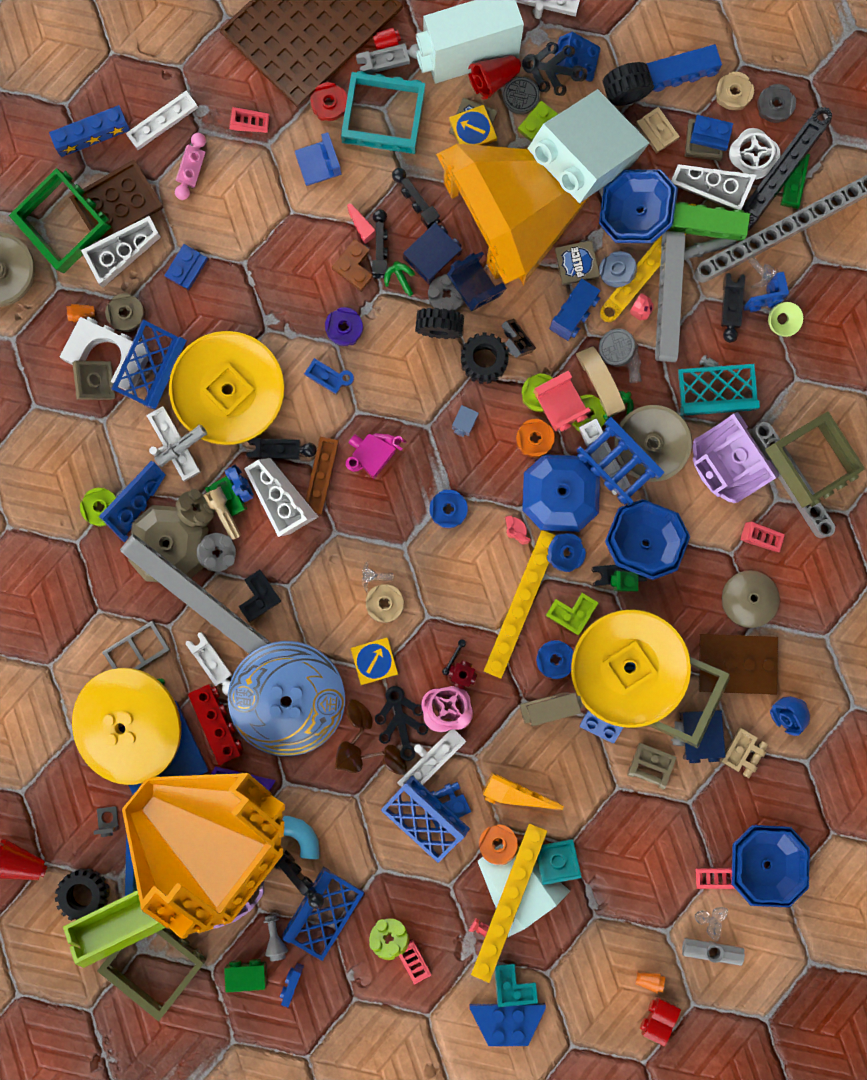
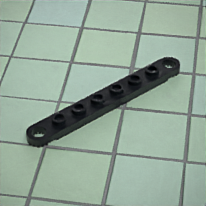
(786, 165)

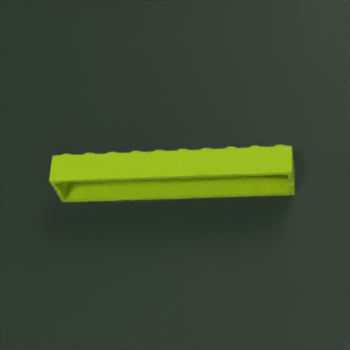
(109, 930)

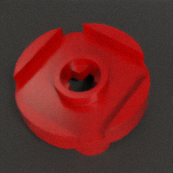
(325, 111)

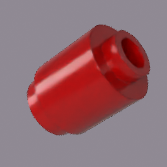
(386, 38)

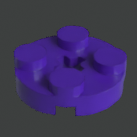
(337, 318)

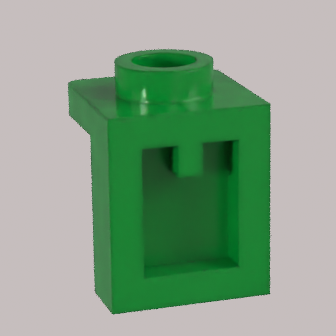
(624, 581)

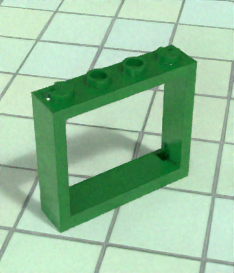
(36, 198)

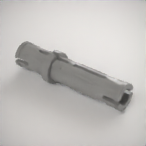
(700, 249)
(185, 442)

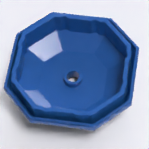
(634, 191)
(547, 506)
(650, 524)
(787, 871)

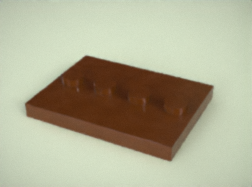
(121, 196)
(748, 660)

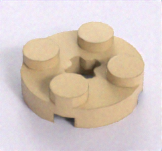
(743, 86)
(395, 601)

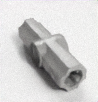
(725, 953)

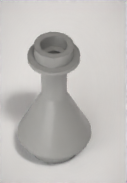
(276, 948)

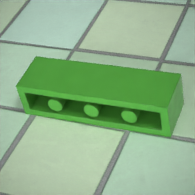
(710, 221)

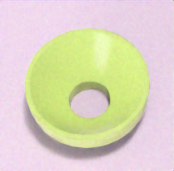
(793, 322)

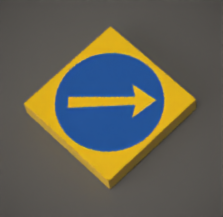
(473, 127)
(374, 661)

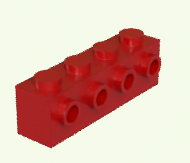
(215, 724)

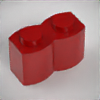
(660, 1021)

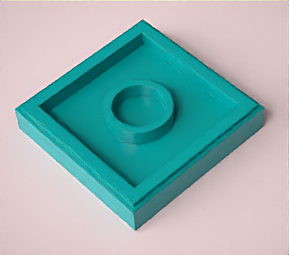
(558, 862)

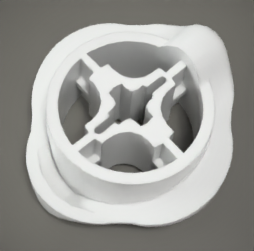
(754, 135)

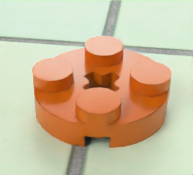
(541, 429)
(487, 846)

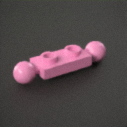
(190, 166)

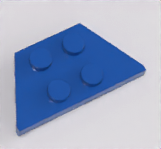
(508, 1024)

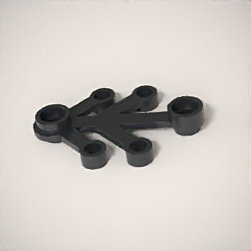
(551, 68)
(400, 719)

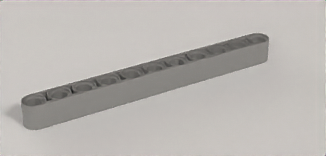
(777, 232)
(192, 594)

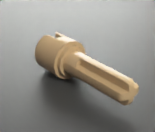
(216, 500)

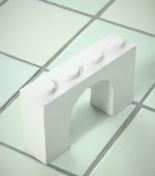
(89, 334)

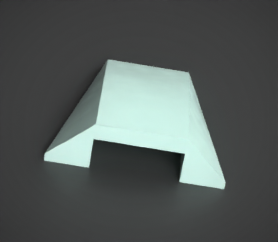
(537, 898)

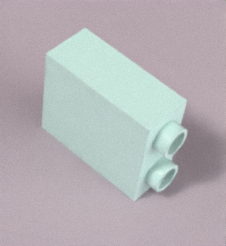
(468, 35)
(587, 145)

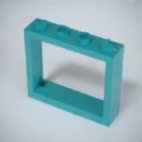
(376, 140)

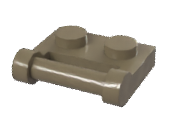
(654, 759)

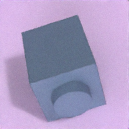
(464, 421)

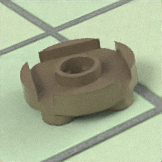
(116, 306)
(187, 515)

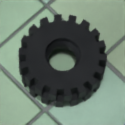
(439, 323)

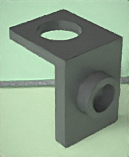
(107, 829)

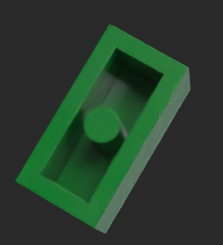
(245, 976)

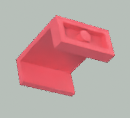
(561, 402)

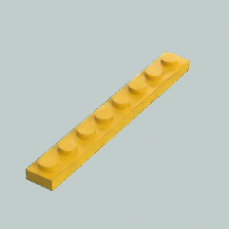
(519, 607)
(509, 903)

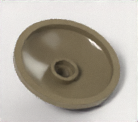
(738, 603)

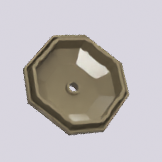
(163, 524)

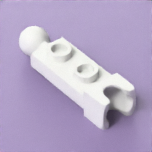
(211, 662)

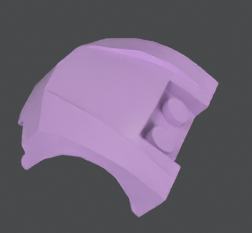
(731, 460)

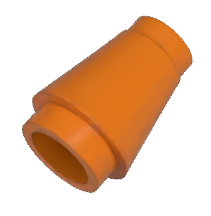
(76, 311)
(651, 981)

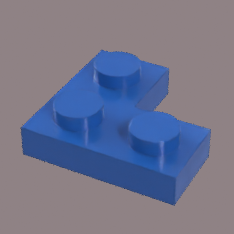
(292, 981)

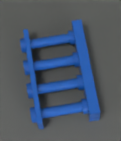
(639, 457)

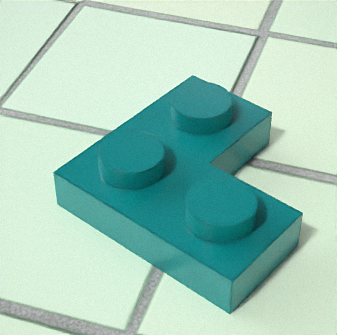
(511, 993)

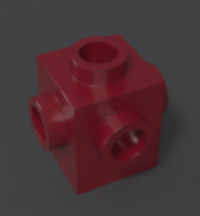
(459, 682)

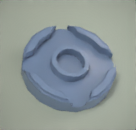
(618, 269)

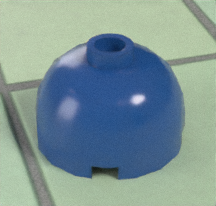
(792, 715)

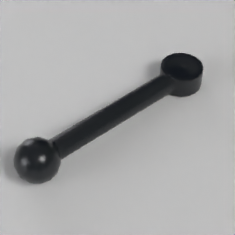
(461, 643)

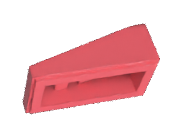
(241, 126)
(363, 227)
(750, 535)
(699, 880)
(412, 944)

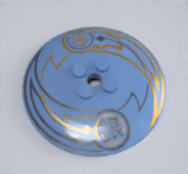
(289, 671)

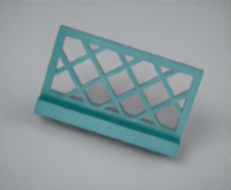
(722, 405)

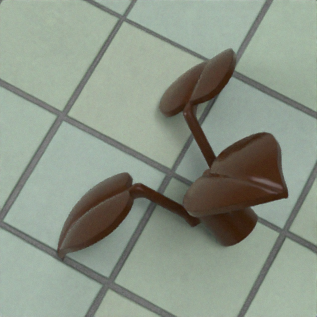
(349, 756)

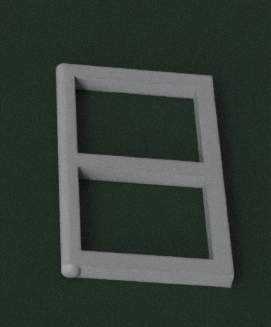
(140, 657)

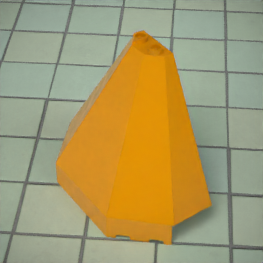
(512, 202)
(201, 846)

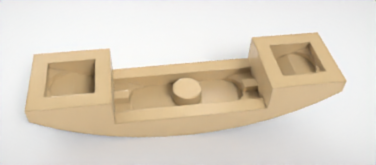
(601, 380)

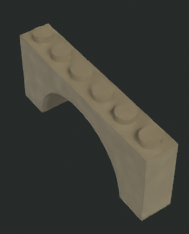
(551, 708)

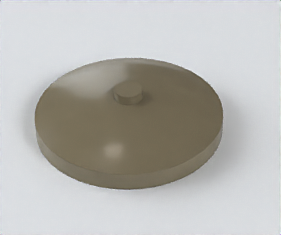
(16, 269)
(661, 435)

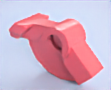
(517, 530)
(480, 928)

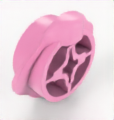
(456, 694)

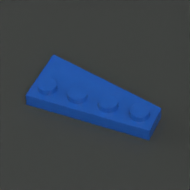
(132, 500)

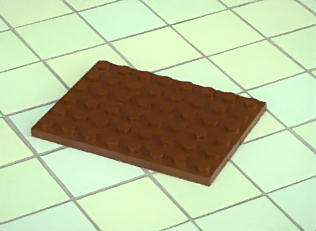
(305, 40)

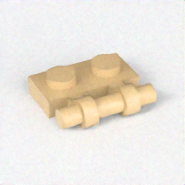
(739, 750)

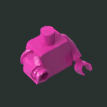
(372, 452)

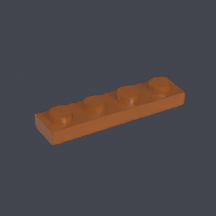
(321, 474)

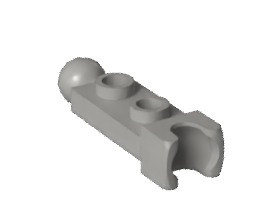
(386, 58)

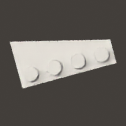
(715, 185)
(120, 249)
(279, 497)

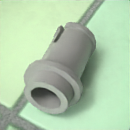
(679, 726)

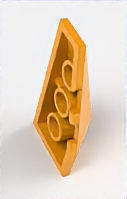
(508, 792)

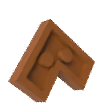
(349, 265)

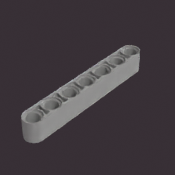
(670, 296)
(822, 516)

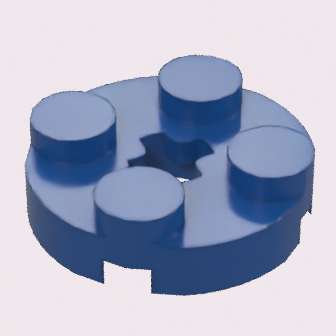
(241, 486)
(455, 517)
(556, 549)
(546, 653)

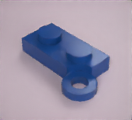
(327, 377)

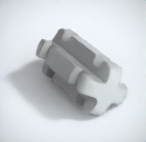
(709, 363)

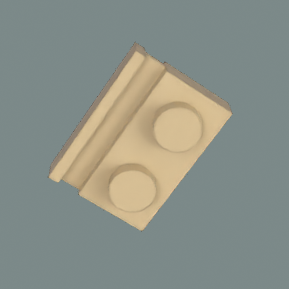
(657, 130)

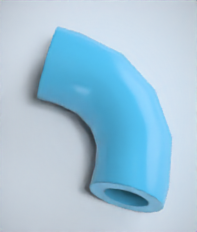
(304, 835)

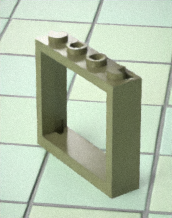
(838, 444)
(709, 710)
(138, 994)

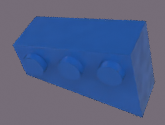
(575, 310)

